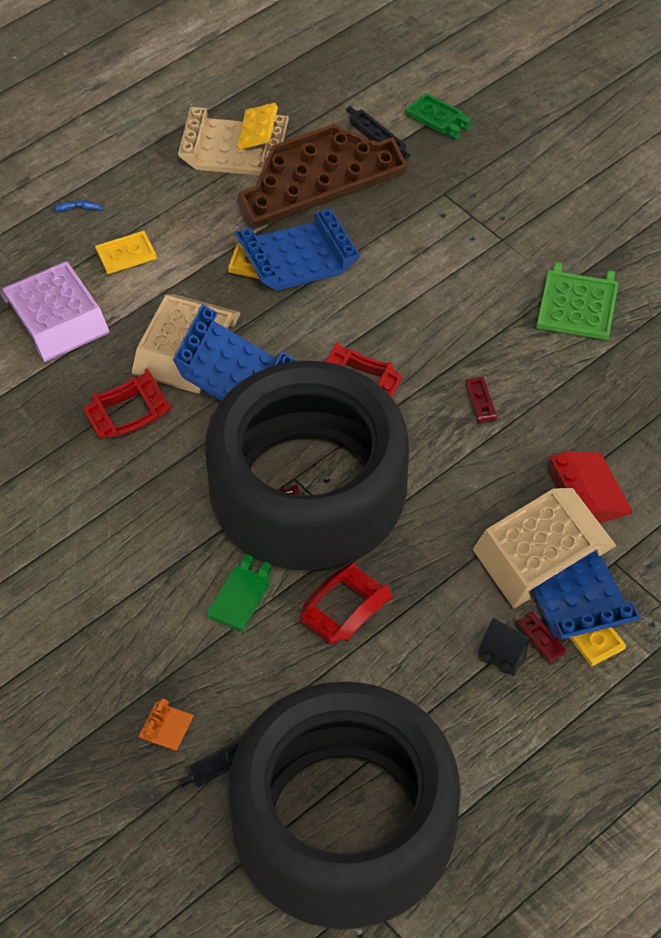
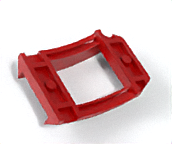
(389, 377)
(144, 384)
(363, 585)

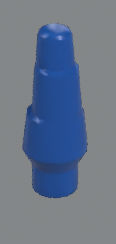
(89, 205)
(64, 206)

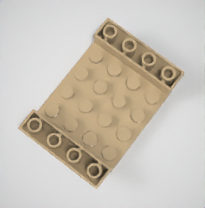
(213, 144)
(166, 335)
(540, 542)

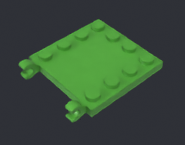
(578, 304)

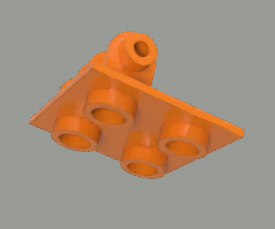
(166, 725)

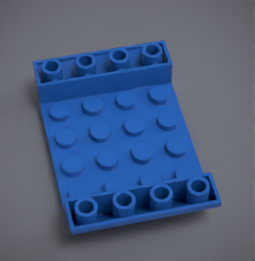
(300, 252)
(218, 357)
(583, 599)

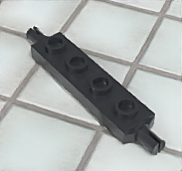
(374, 129)
(210, 766)

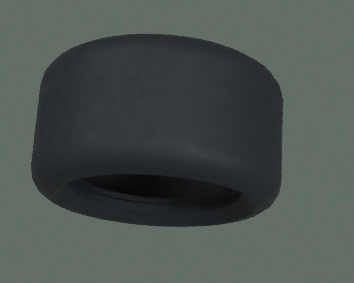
(299, 402)
(351, 723)

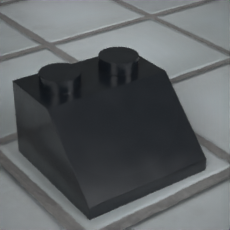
(504, 647)

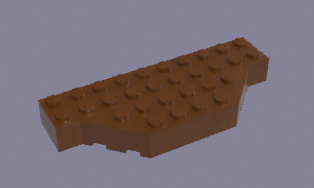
(317, 171)

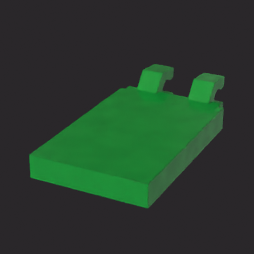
(438, 115)
(240, 595)

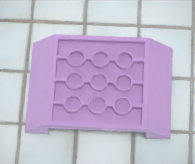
(56, 310)

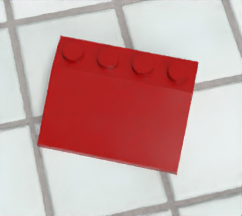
(591, 481)

